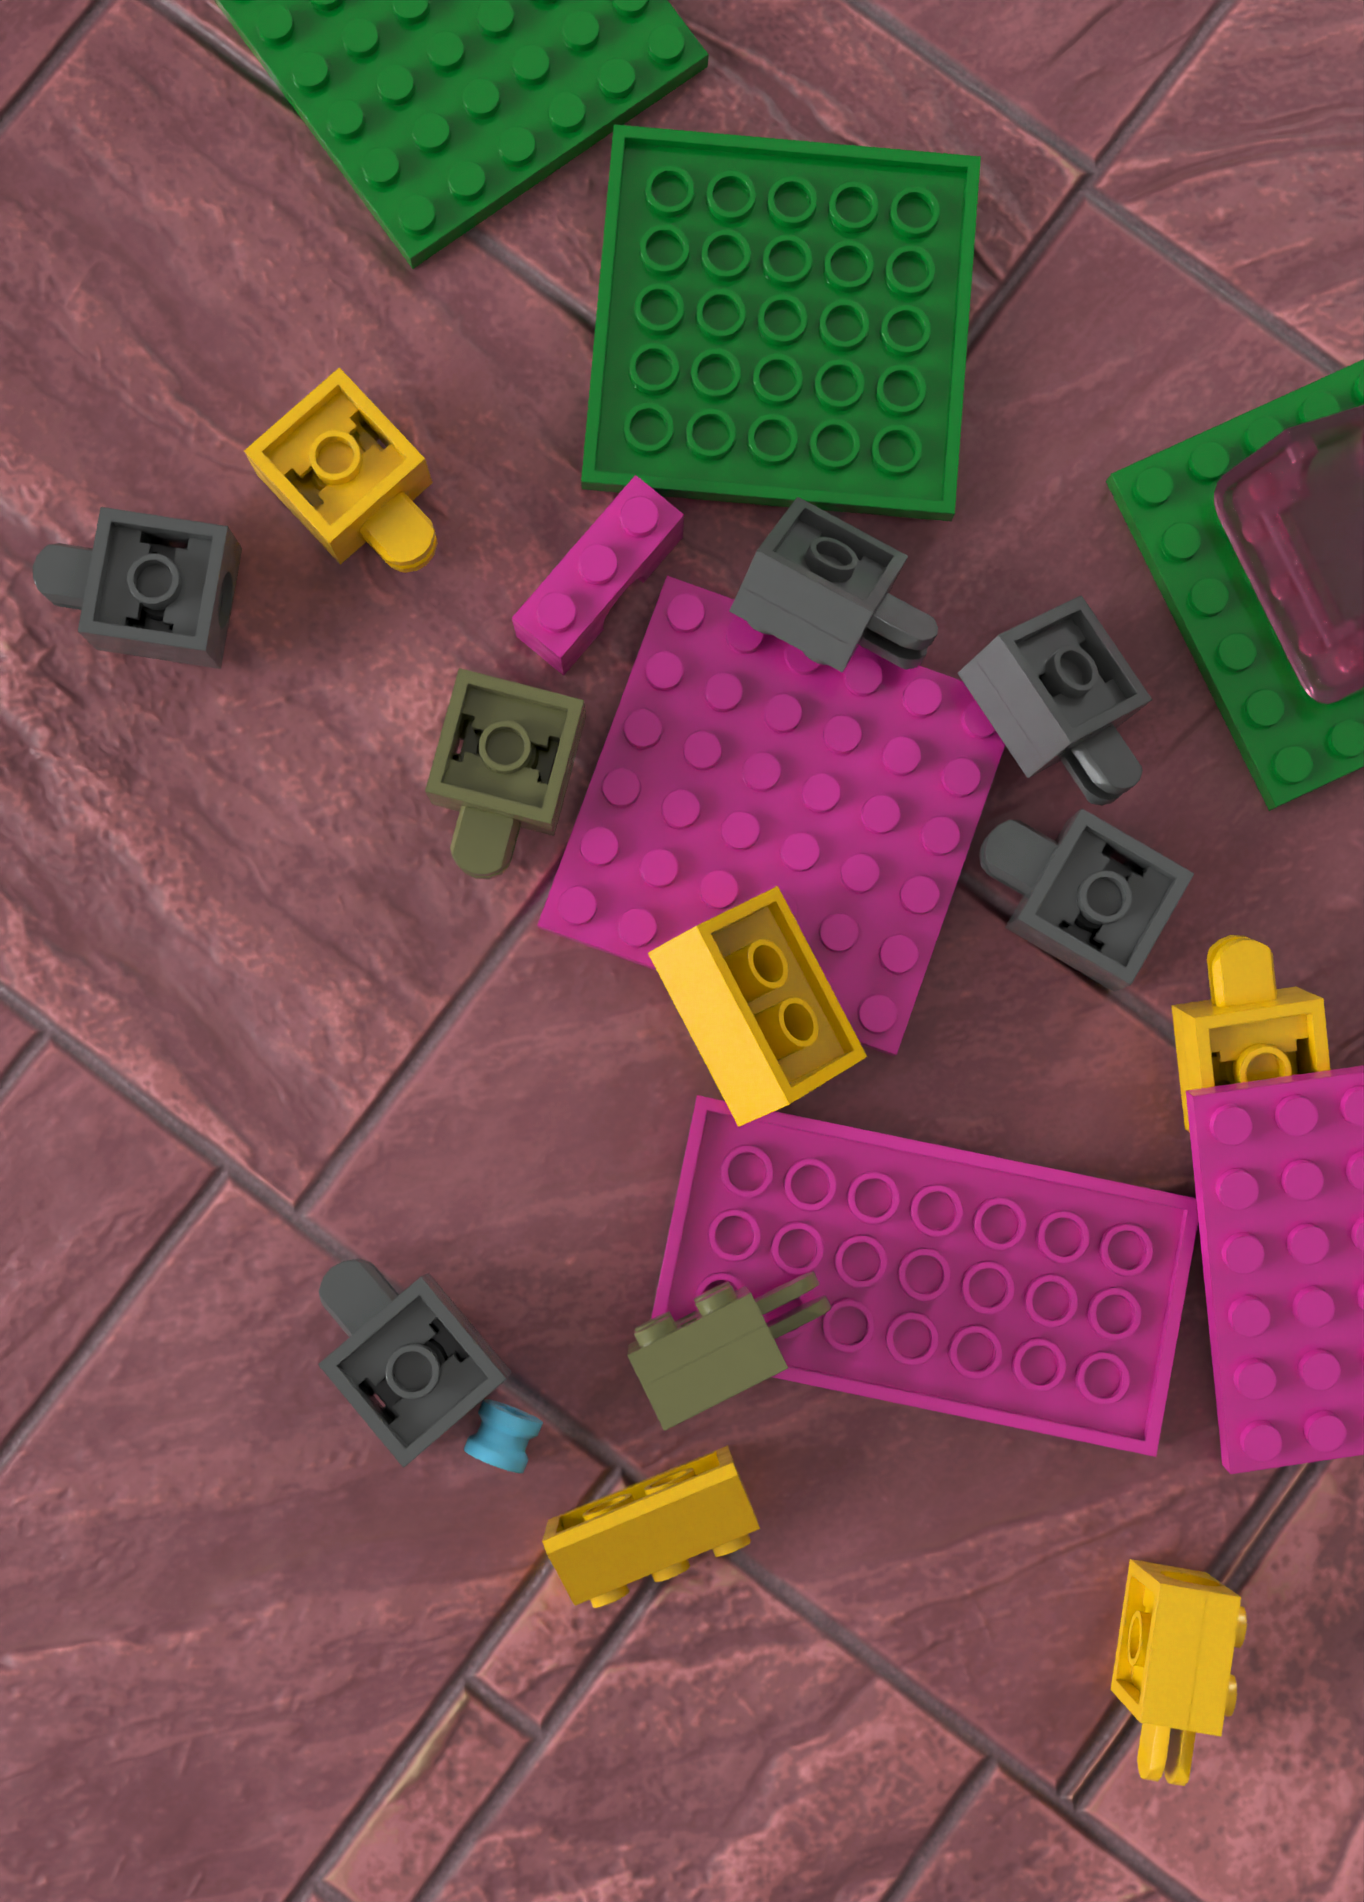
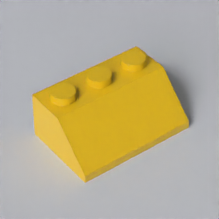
(758, 1006)
(651, 1529)

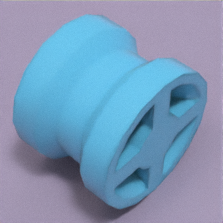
(503, 1436)

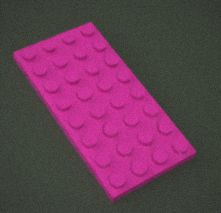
(944, 1272)

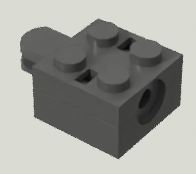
(147, 586)
(830, 591)
(1059, 695)
(1083, 901)
(409, 1352)

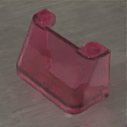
(1301, 541)

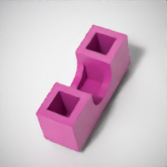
(580, 591)

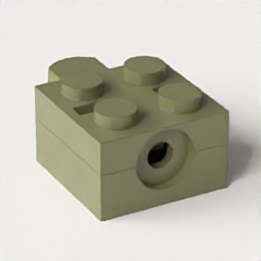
(509, 767)
(717, 1348)

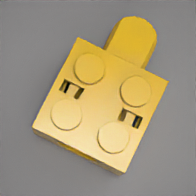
(340, 479)
(1248, 1024)
(1176, 1662)

